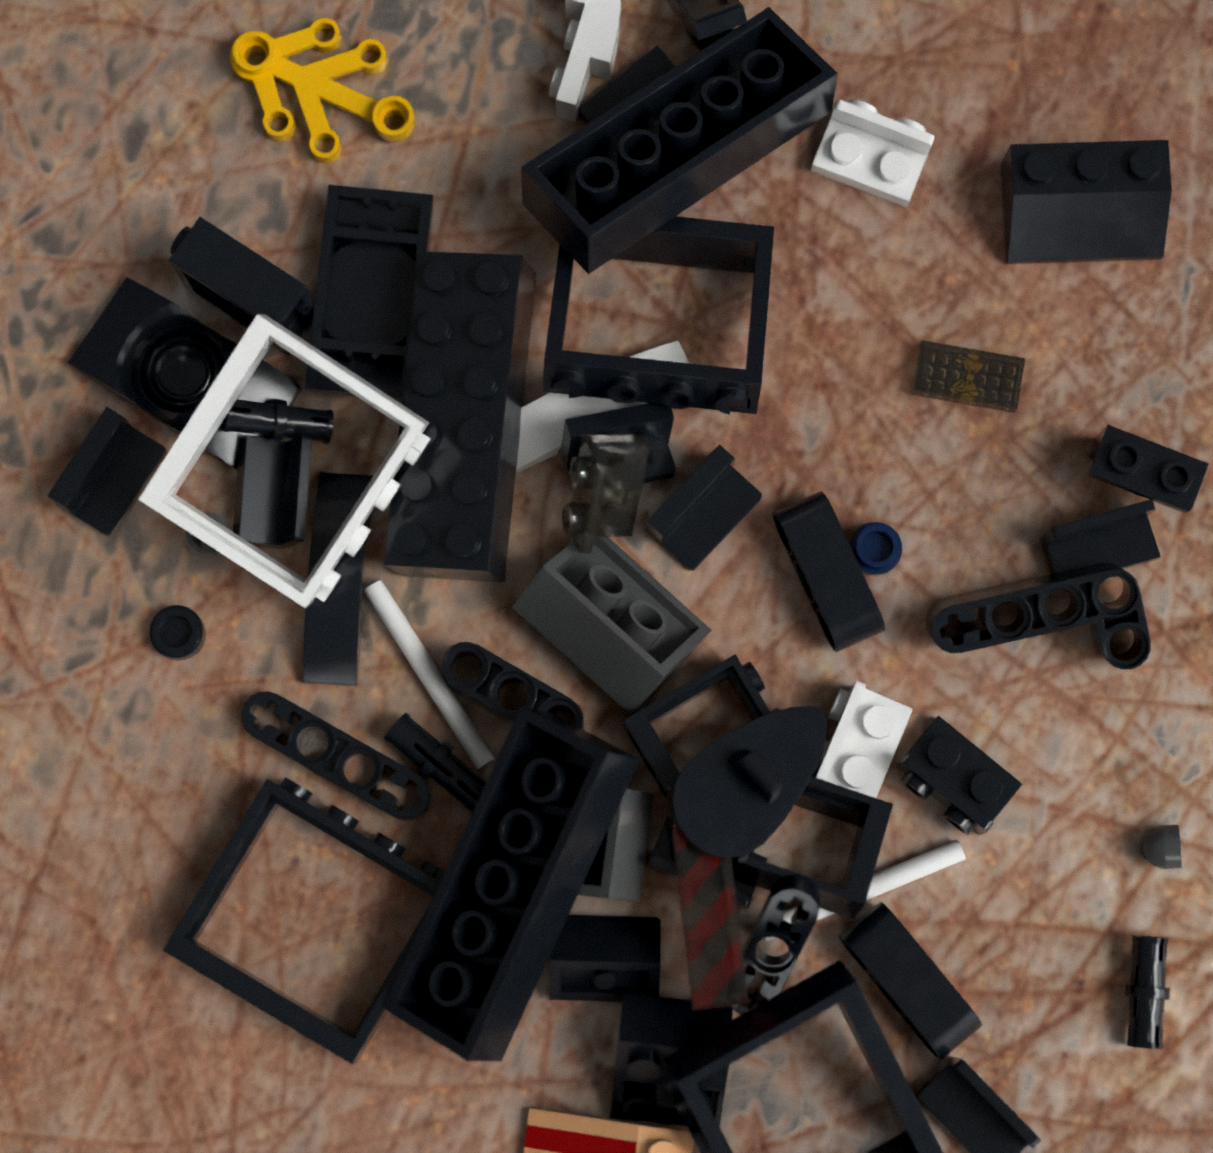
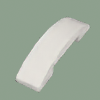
(545, 417)

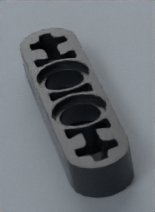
(339, 751)

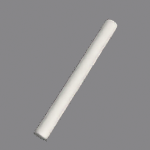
(429, 675)
(902, 874)

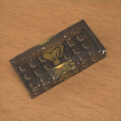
(968, 376)

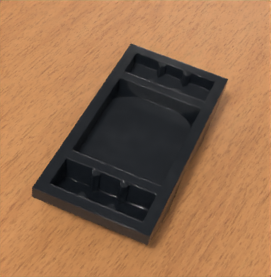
(368, 284)
(167, 362)

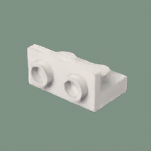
(873, 151)
(862, 739)

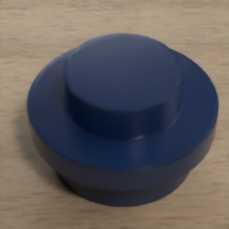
(876, 548)

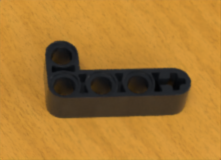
(1033, 619)

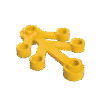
(316, 83)

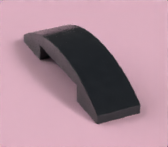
(333, 626)

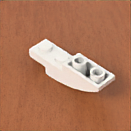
(593, 50)

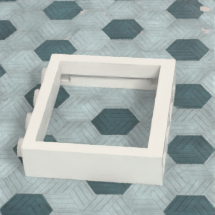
(209, 415)

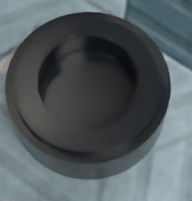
(177, 632)

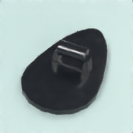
(748, 781)

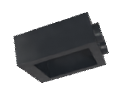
(239, 279)
(638, 726)
(846, 805)

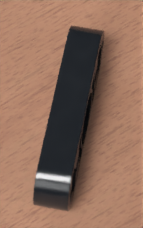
(771, 924)

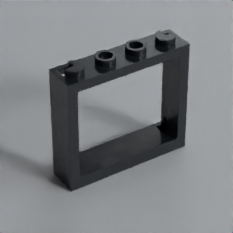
(674, 384)
(341, 826)
(778, 1016)

